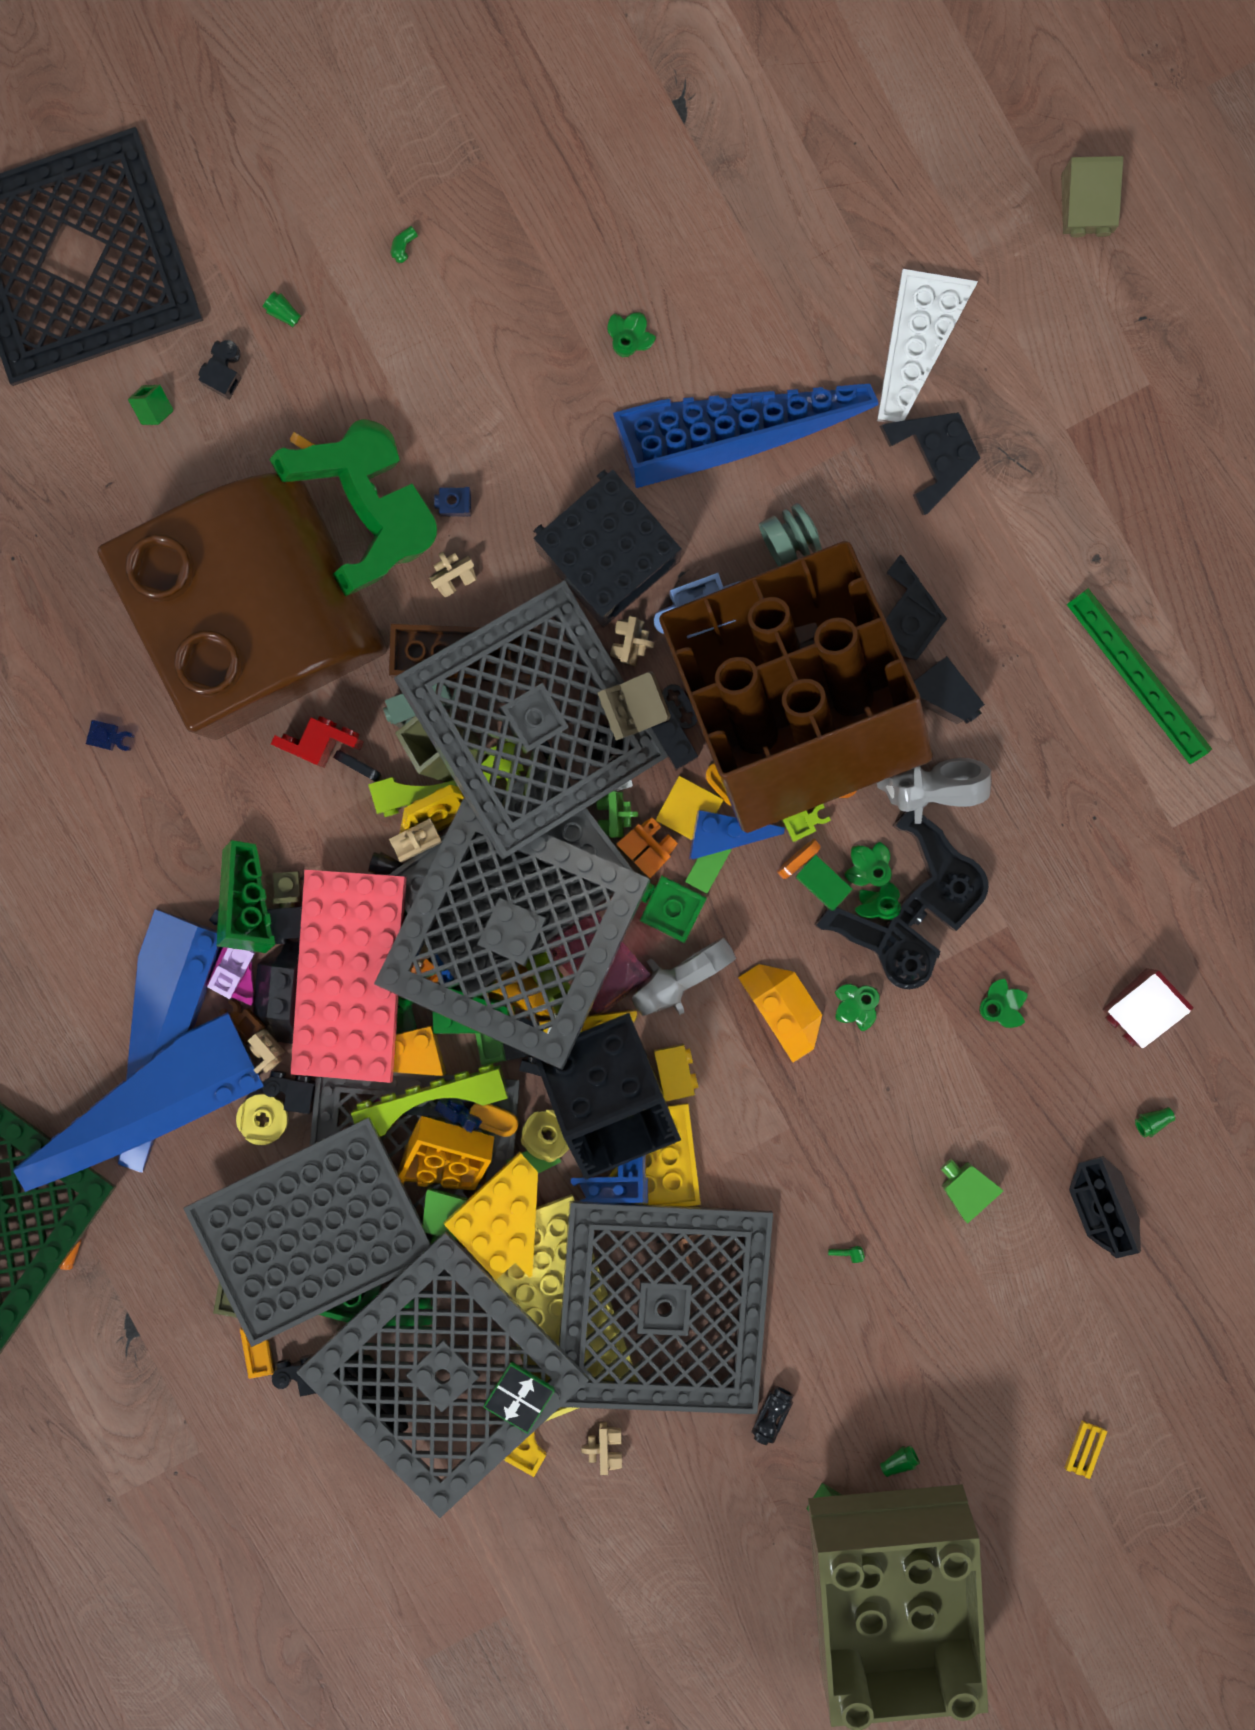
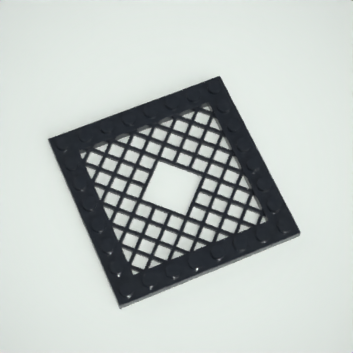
(77, 162)

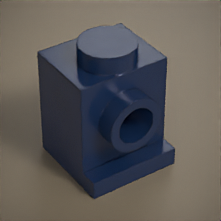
(461, 508)

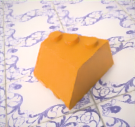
(445, 1155)

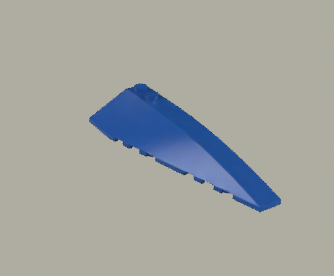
(691, 435)
(167, 996)
(178, 1086)

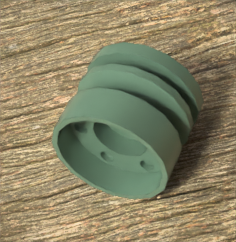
(791, 536)

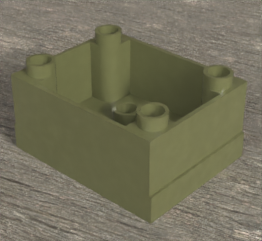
(899, 1606)

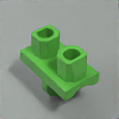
(618, 812)

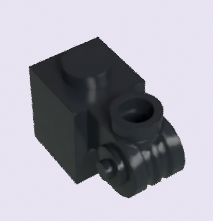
(216, 373)
(298, 1091)
(286, 1372)

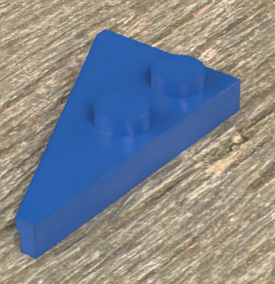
(721, 832)

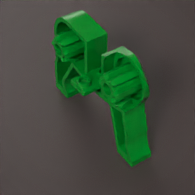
(398, 521)

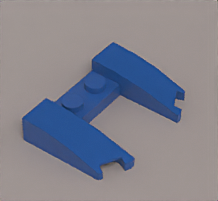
(627, 1188)

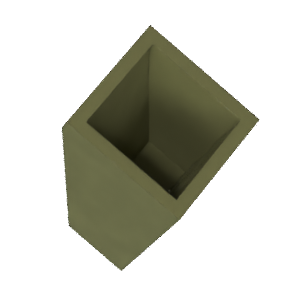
(1091, 195)
(424, 754)

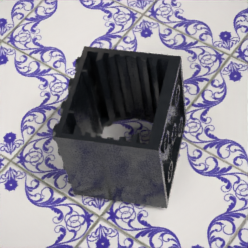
(607, 548)
(609, 1099)

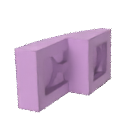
(230, 971)

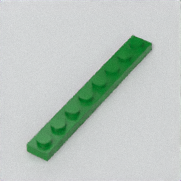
(1139, 676)

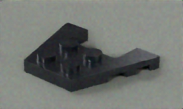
(945, 448)
(916, 614)

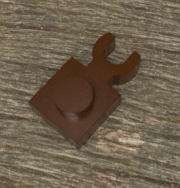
(245, 1022)

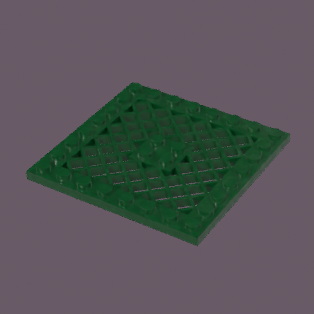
(68, 1230)

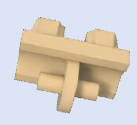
(443, 579)
(635, 641)
(415, 840)
(608, 1460)

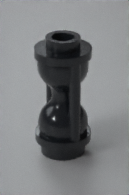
(778, 1404)

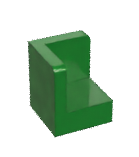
(150, 404)

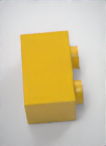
(675, 1072)

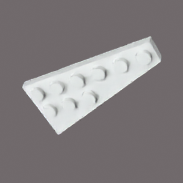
(921, 325)

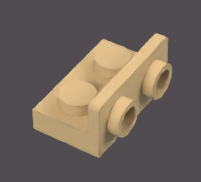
(268, 1048)

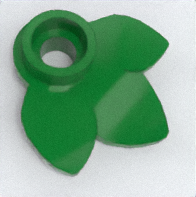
(631, 331)
(867, 862)
(880, 904)
(1006, 1002)
(854, 1008)

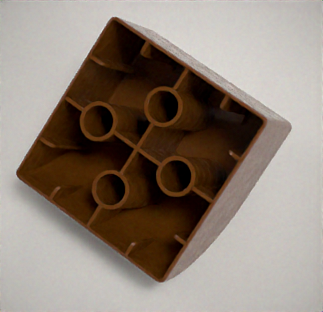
(240, 602)
(789, 719)

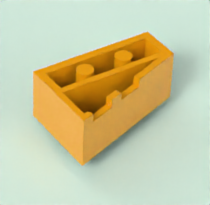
(418, 1053)

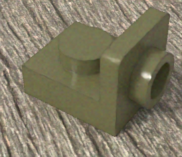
(287, 889)

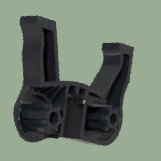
(949, 893)

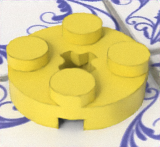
(251, 1128)
(533, 1139)

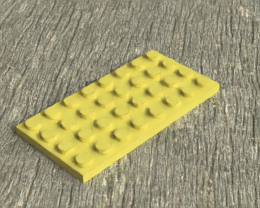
(542, 1293)

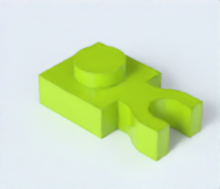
(803, 823)

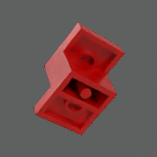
(318, 741)

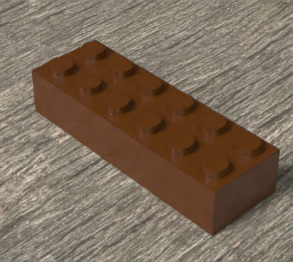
(418, 642)

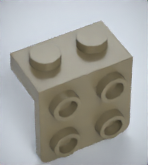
(634, 705)

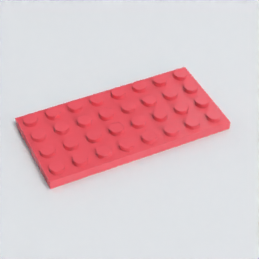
(345, 936)

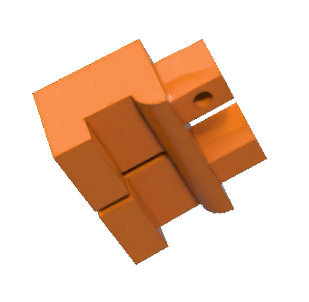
(639, 839)

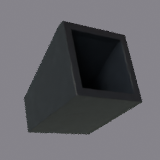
(948, 693)

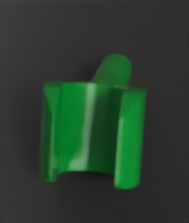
(856, 1253)

